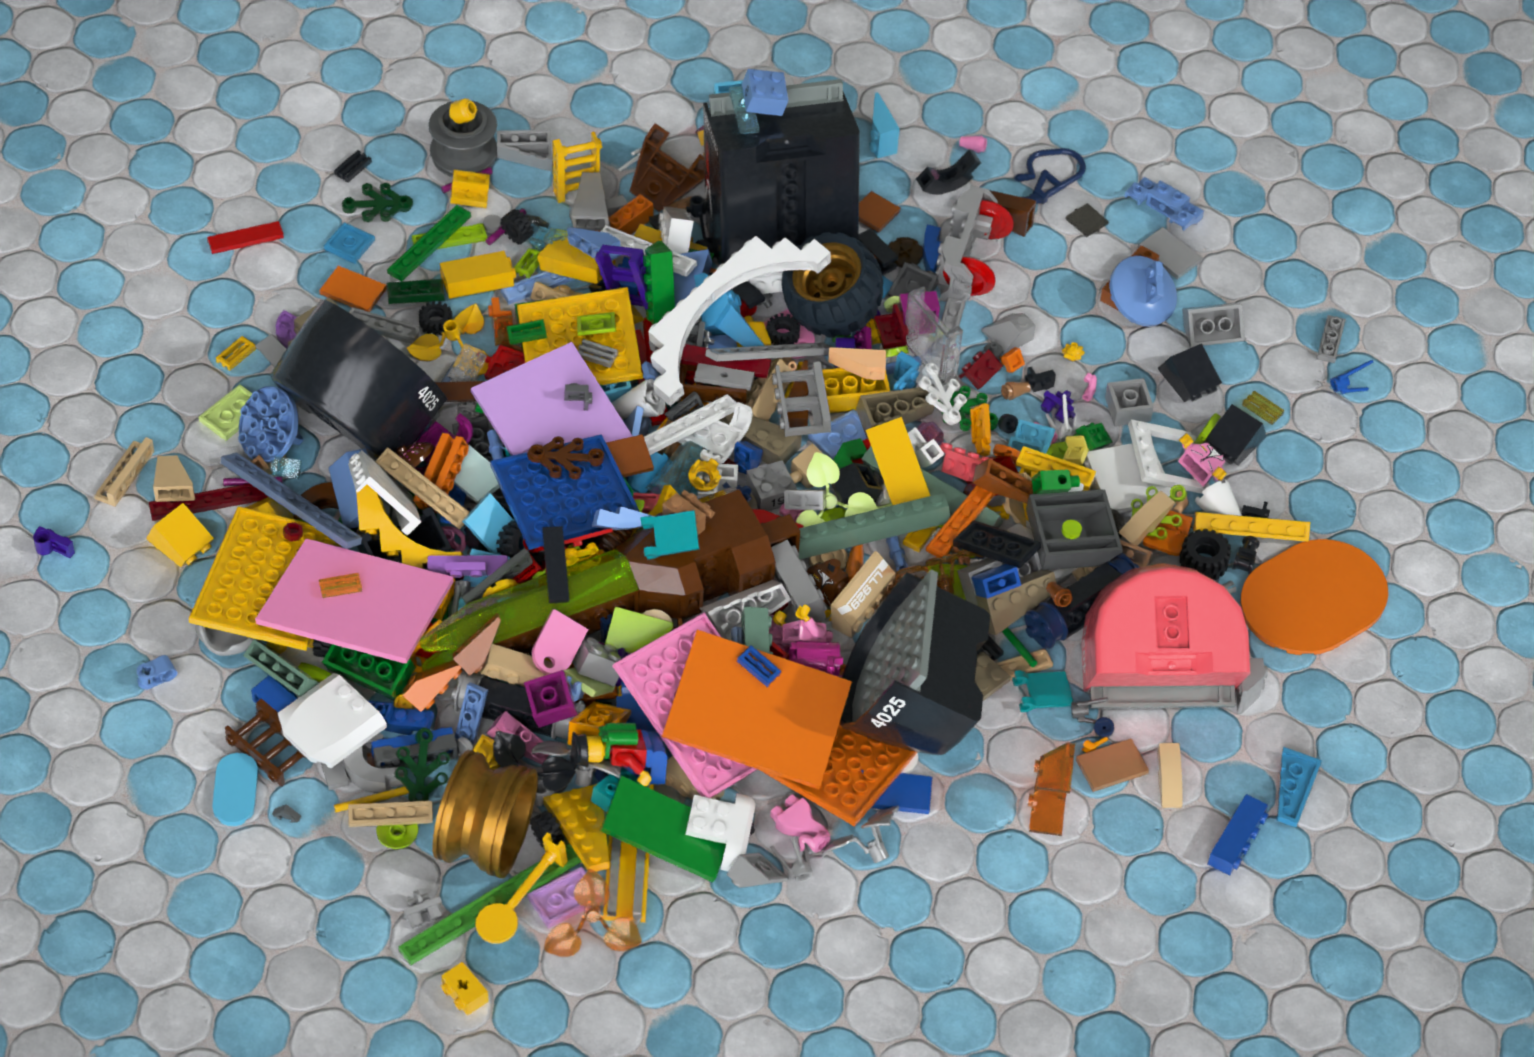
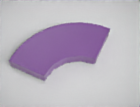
(285, 328)

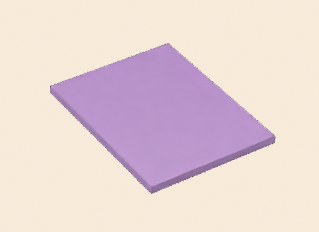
(530, 407)

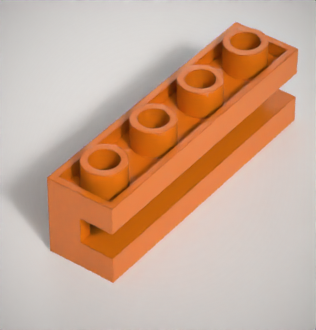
(632, 215)
(444, 465)

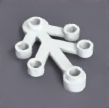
(951, 414)

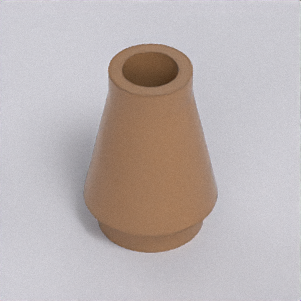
(1012, 390)

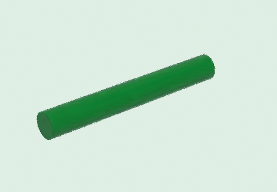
(1019, 647)

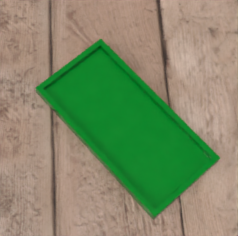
(659, 828)

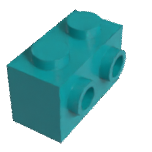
(605, 789)

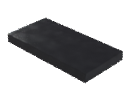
(997, 544)

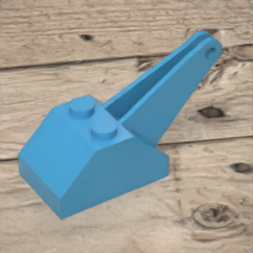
(724, 318)

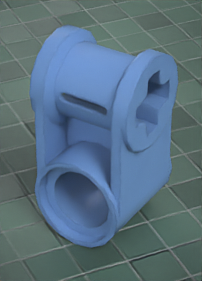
(157, 670)

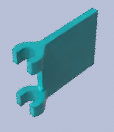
(672, 533)
(1044, 689)

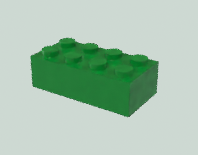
(370, 671)

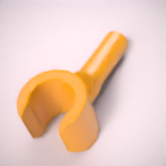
(1089, 746)

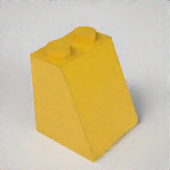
(180, 536)

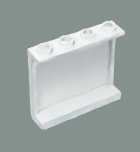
(368, 472)
(1120, 476)

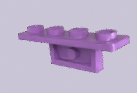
(472, 566)

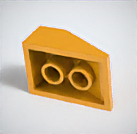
(595, 716)

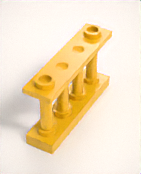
(561, 164)
(1033, 461)

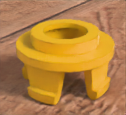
(708, 467)

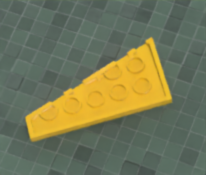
(581, 825)

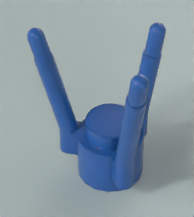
(1342, 381)

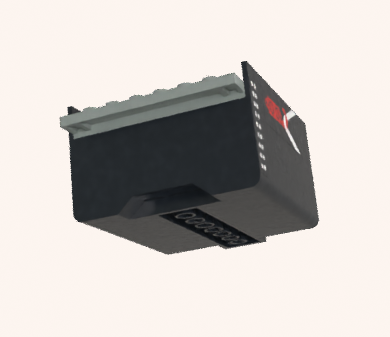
(787, 178)

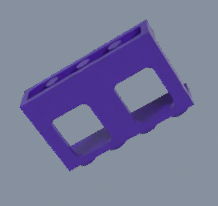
(612, 275)

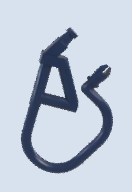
(1039, 195)

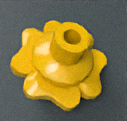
(1073, 352)

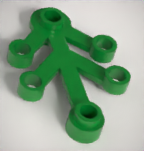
(965, 409)

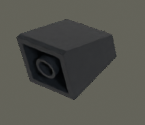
(1191, 373)
(1236, 435)

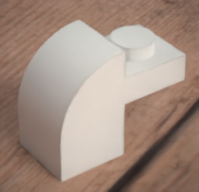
(925, 451)

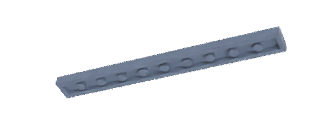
(291, 500)

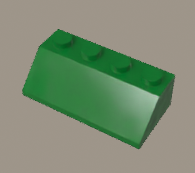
(659, 281)

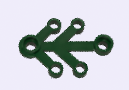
(399, 203)
(420, 770)

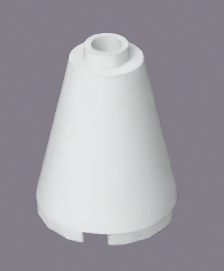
(642, 396)
(1218, 499)

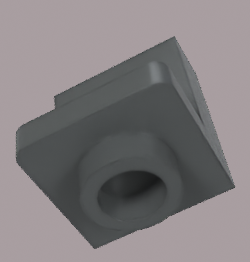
(578, 392)

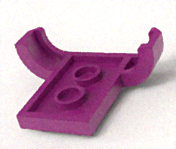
(435, 431)

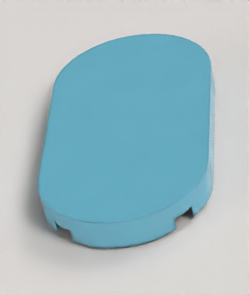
(235, 789)

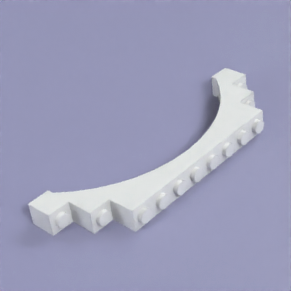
(748, 263)

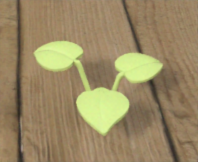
(821, 472)

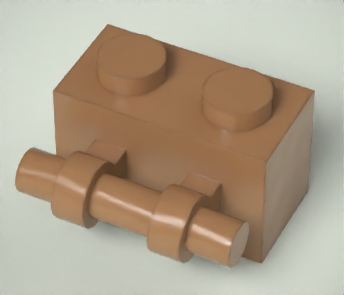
(688, 502)

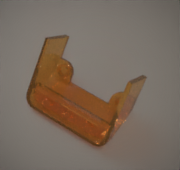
(1050, 790)

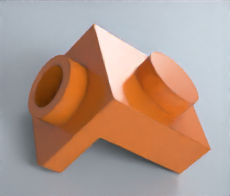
(494, 308)

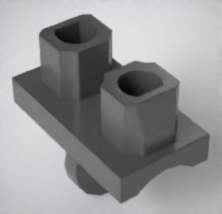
(698, 332)

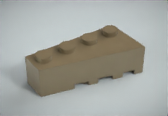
(887, 406)

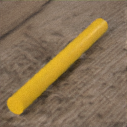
(372, 798)

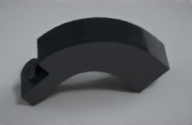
(951, 178)

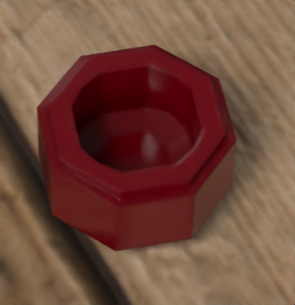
(293, 531)

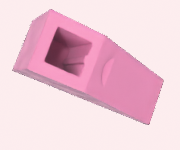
(508, 724)

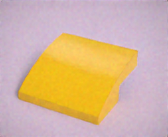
(469, 188)

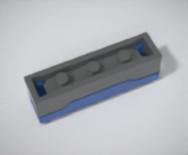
(384, 750)

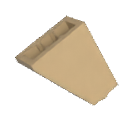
(172, 480)

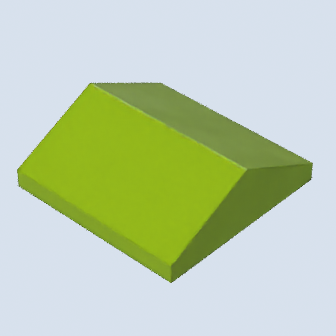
(596, 324)

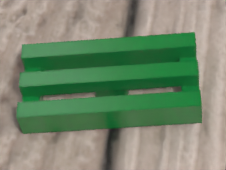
(526, 334)

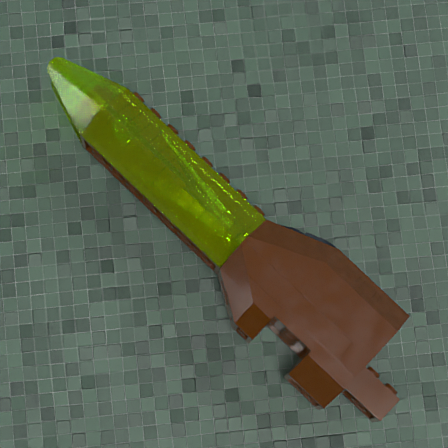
(730, 559)

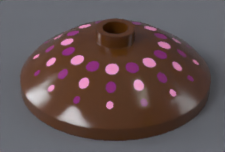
(414, 453)

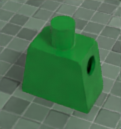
(1054, 481)

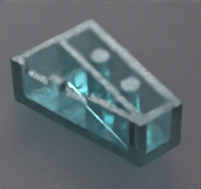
(677, 468)

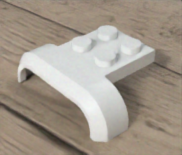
(720, 437)
(723, 824)

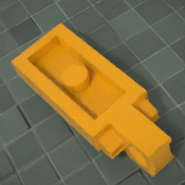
(981, 429)

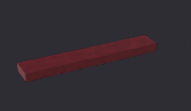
(694, 354)
(210, 500)

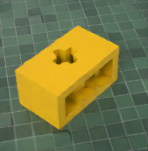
(464, 989)

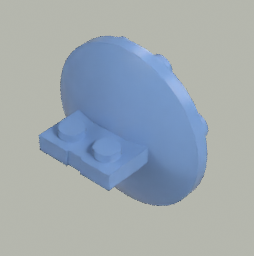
(1143, 291)
(269, 424)

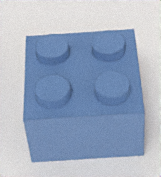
(765, 92)

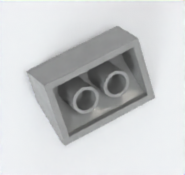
(1214, 324)

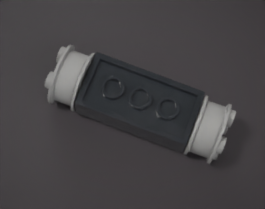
(512, 699)

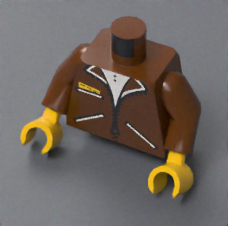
(829, 580)

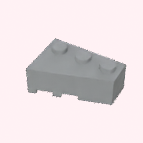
(526, 147)

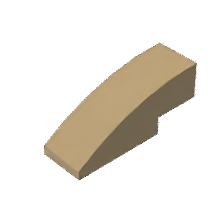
(1147, 518)
(1170, 775)

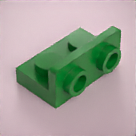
(1094, 435)

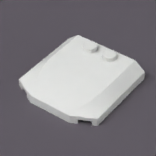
(330, 721)

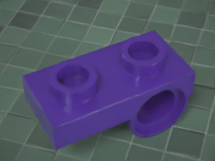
(48, 541)

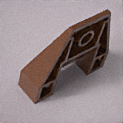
(662, 177)

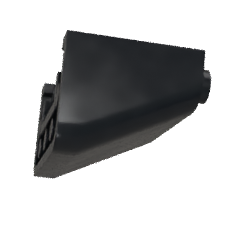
(427, 533)

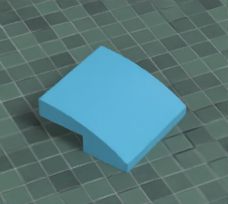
(1032, 436)

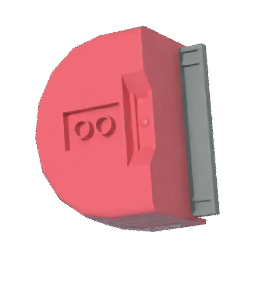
(1164, 641)

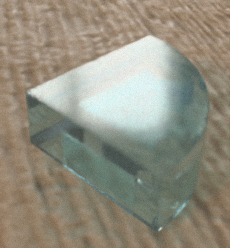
(554, 235)

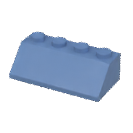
(345, 489)

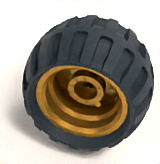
(841, 294)

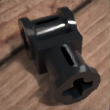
(1246, 555)

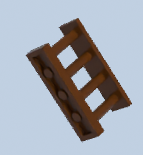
(709, 393)
(266, 714)

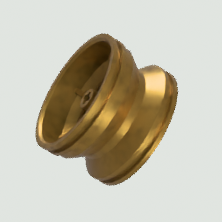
(485, 814)

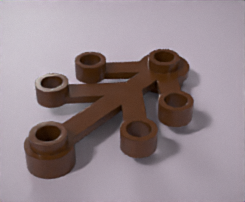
(542, 454)

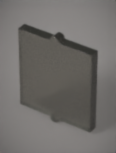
(1087, 220)

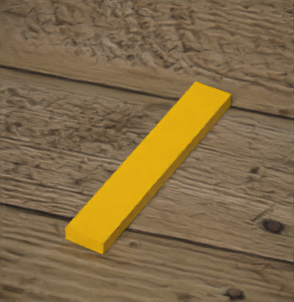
(1252, 526)

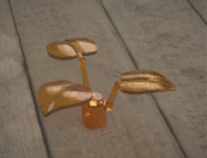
(943, 581)
(592, 893)

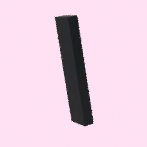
(555, 564)

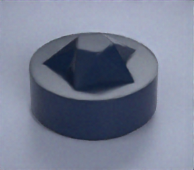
(1104, 727)

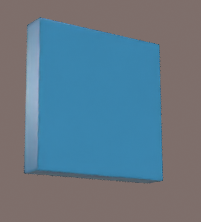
(349, 242)

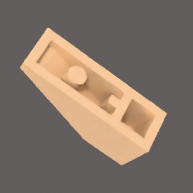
(862, 362)

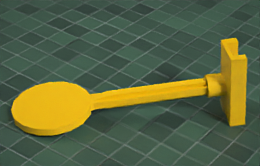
(499, 921)

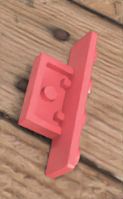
(960, 463)

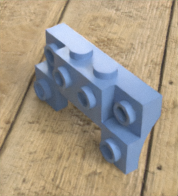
(1166, 201)

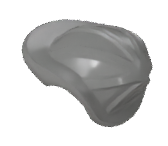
(223, 642)

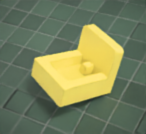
(1076, 450)

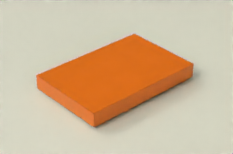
(353, 289)

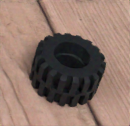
(509, 542)
(1208, 543)

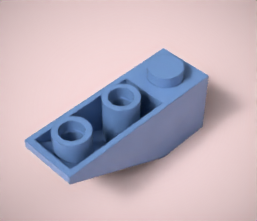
(591, 241)

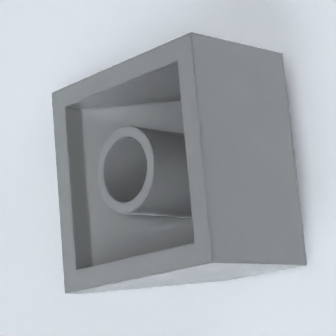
(1251, 687)

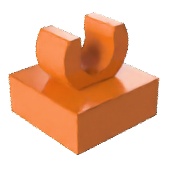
(1012, 360)

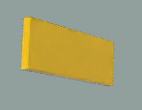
(897, 462)

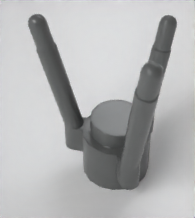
(460, 589)
(1081, 708)

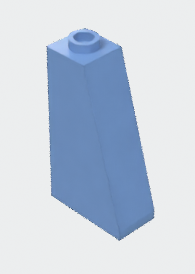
(684, 285)

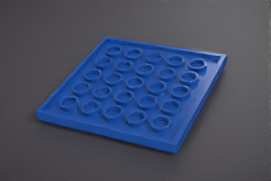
(562, 501)

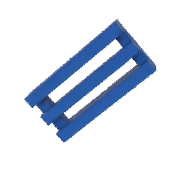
(767, 678)

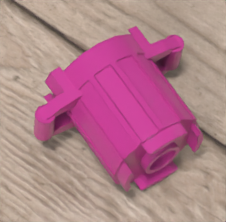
(817, 655)

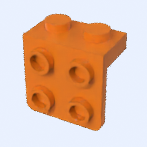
(1173, 542)

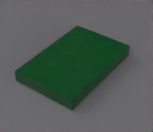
(415, 291)

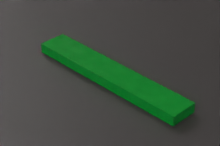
(429, 243)

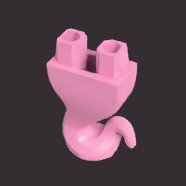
(799, 822)

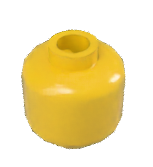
(462, 111)

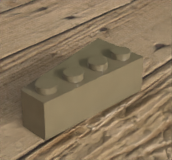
(770, 439)
(1014, 603)

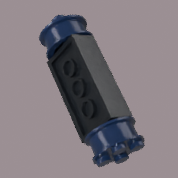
(1055, 622)

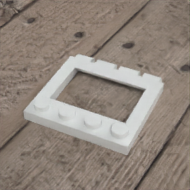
(1147, 459)

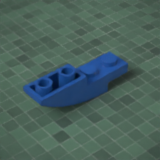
(401, 719)

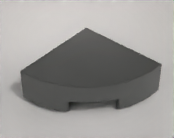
(286, 812)

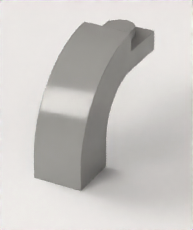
(367, 776)

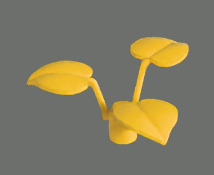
(428, 345)

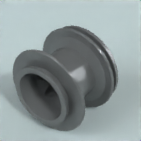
(464, 145)

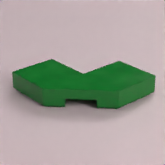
(849, 451)

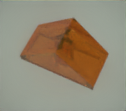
(499, 327)

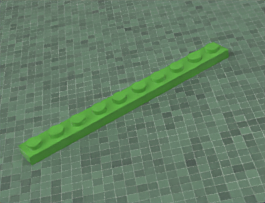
(465, 918)

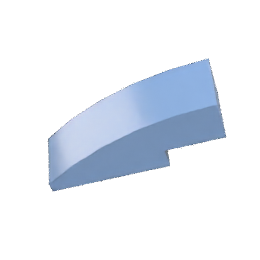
(620, 520)

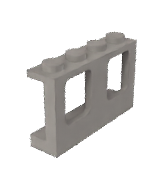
(815, 401)

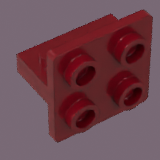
(892, 329)

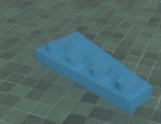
(1296, 782)

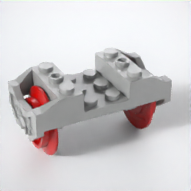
(974, 217)

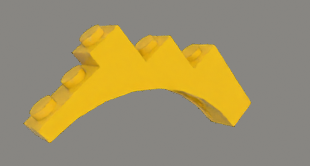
(375, 518)

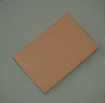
(1112, 765)

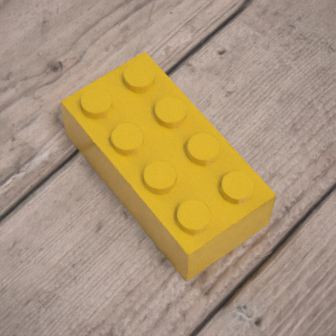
(845, 388)

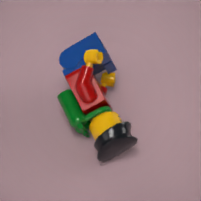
(626, 748)

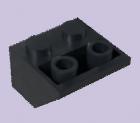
(856, 479)

